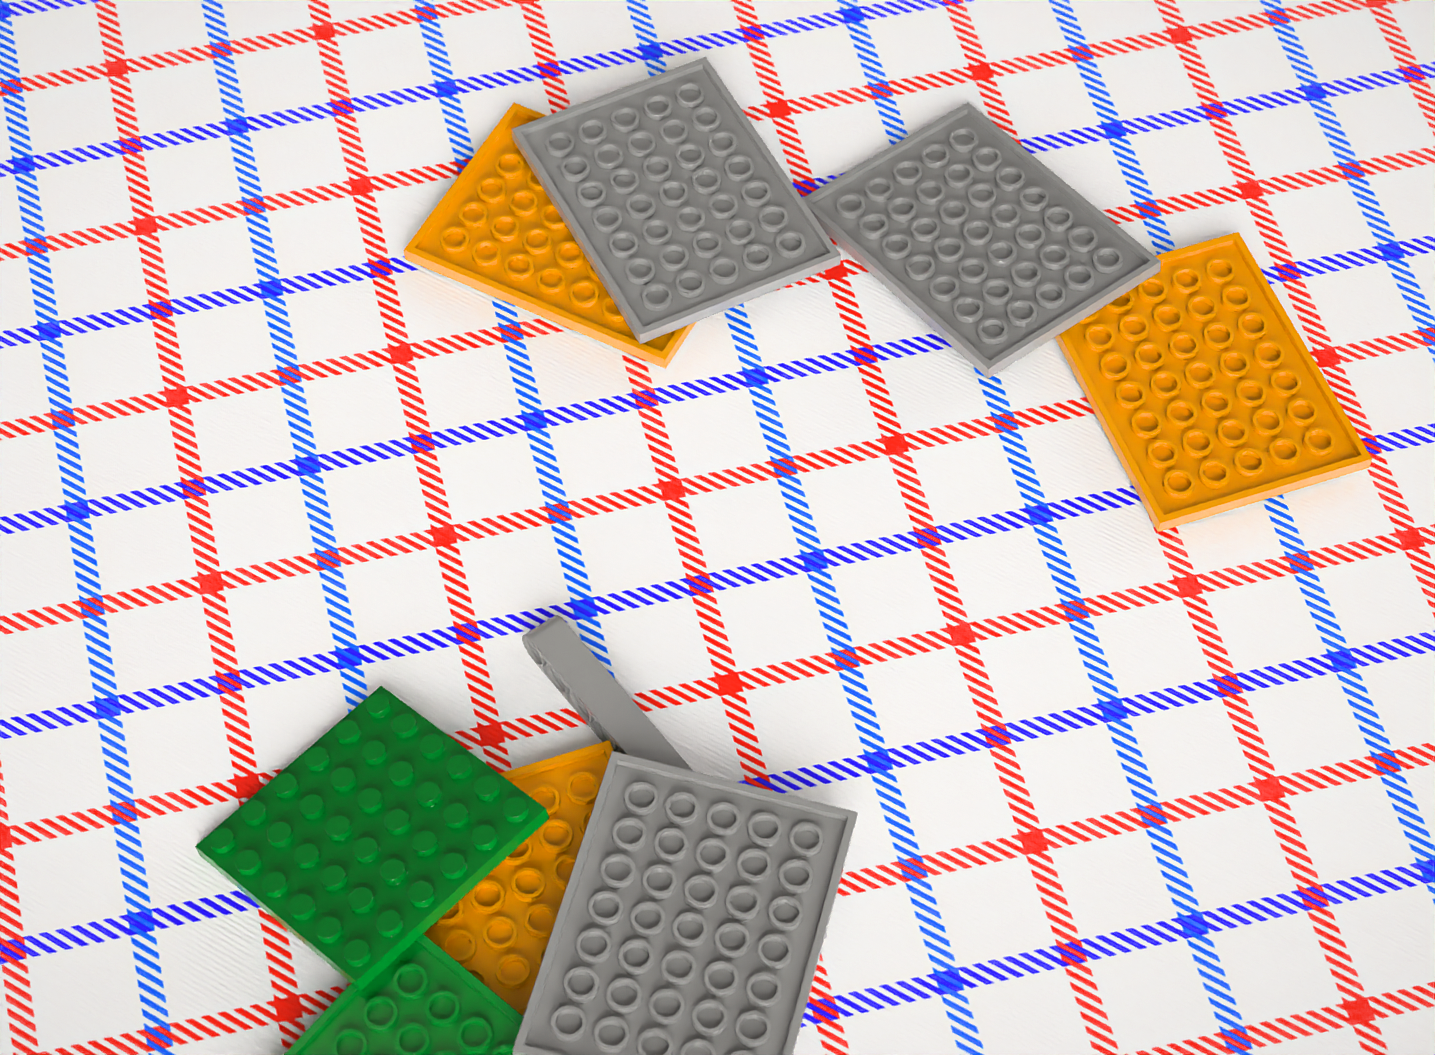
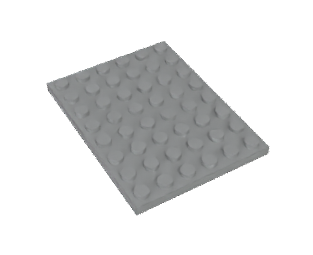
(674, 199)
(980, 238)
(688, 919)

